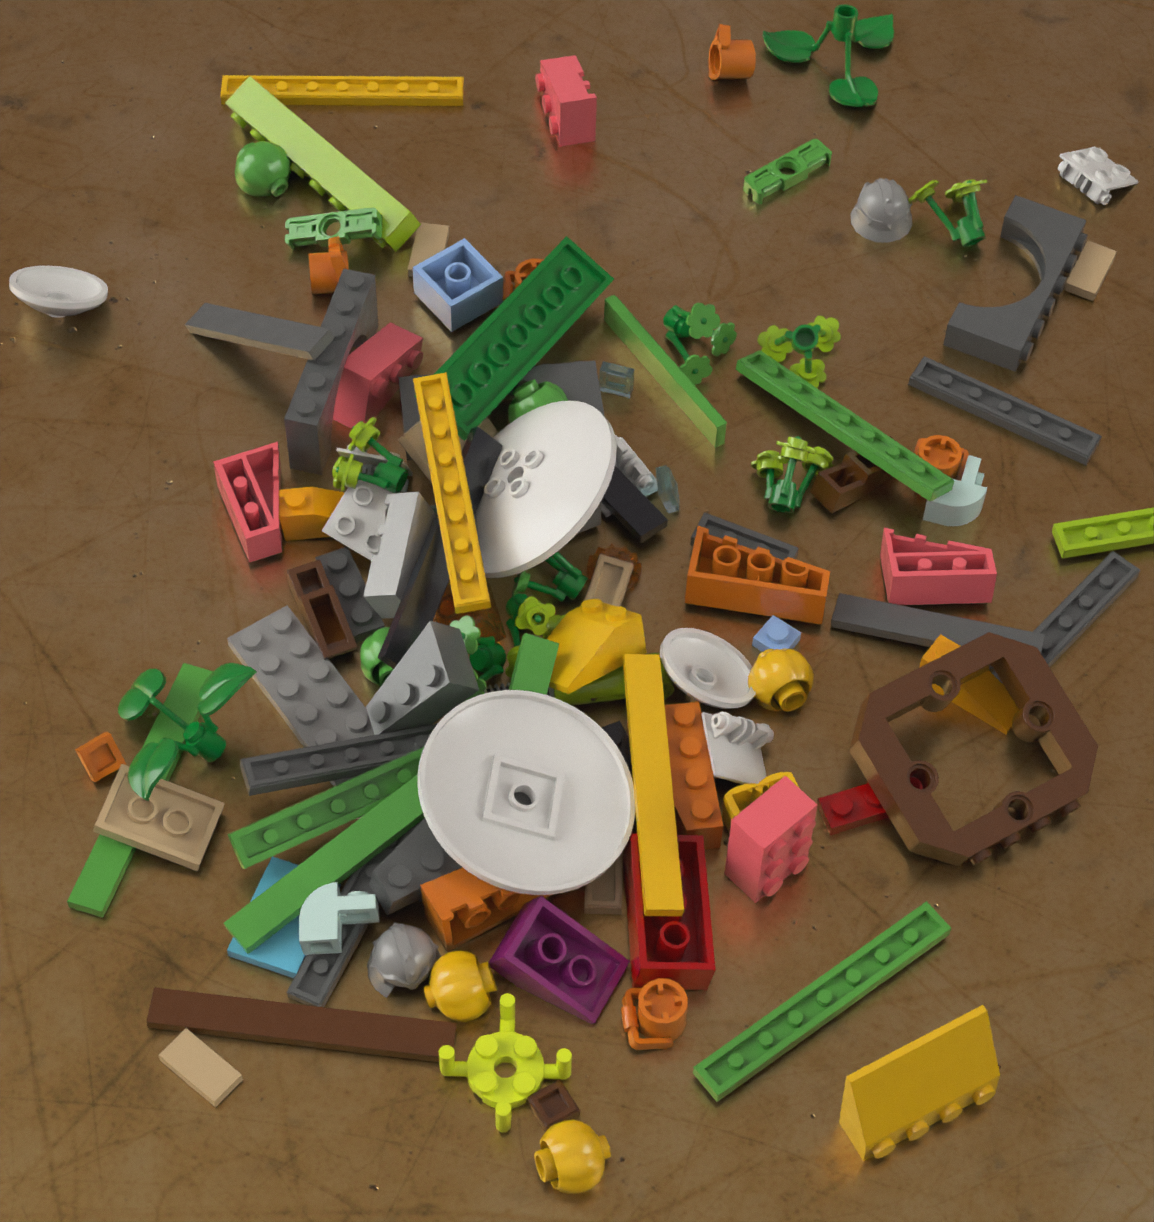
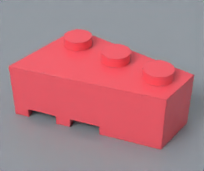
(567, 100)
(374, 373)
(251, 495)
(935, 572)

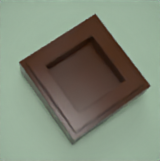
(553, 1105)

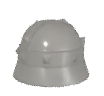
(882, 212)
(401, 958)

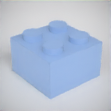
(458, 284)

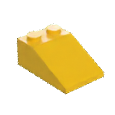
(594, 643)

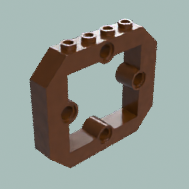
(1034, 693)

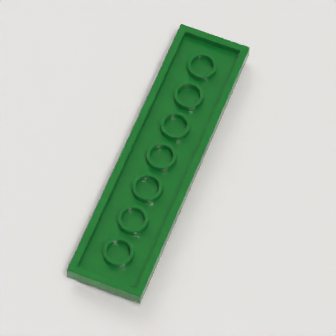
(521, 332)

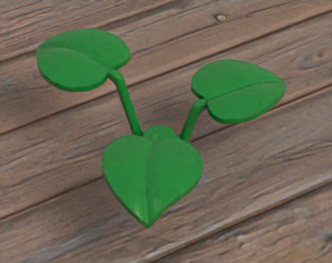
(869, 32)
(200, 738)

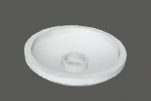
(58, 290)
(707, 668)

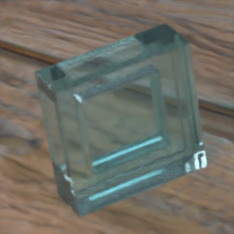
(616, 379)
(667, 489)

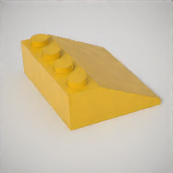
(920, 1085)

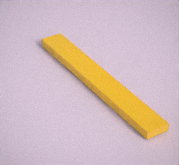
(355, 90)
(451, 494)
(652, 786)

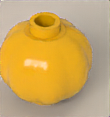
(781, 674)
(460, 986)
(572, 1155)

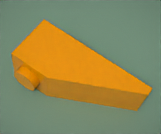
(306, 511)
(980, 696)

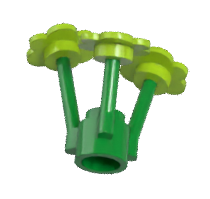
(970, 227)
(804, 341)

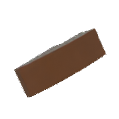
(847, 481)
(321, 609)

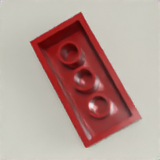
(671, 945)

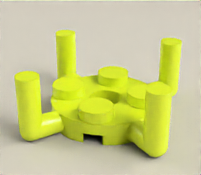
(500, 1048)

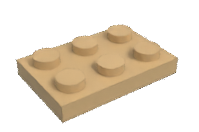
(169, 825)

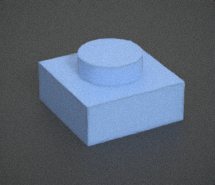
(776, 635)

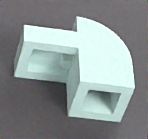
(963, 501)
(325, 914)

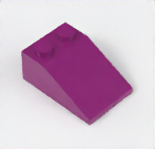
(558, 960)

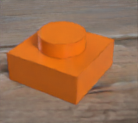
(100, 756)

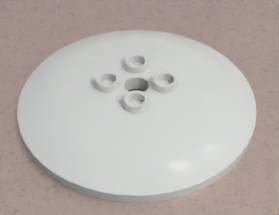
(543, 485)
(536, 747)

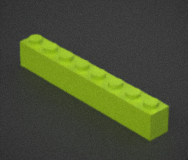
(319, 161)

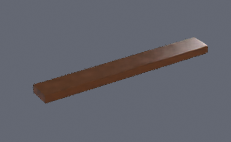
(299, 1024)

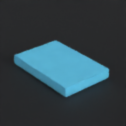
(282, 950)

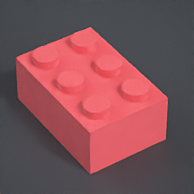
(770, 840)

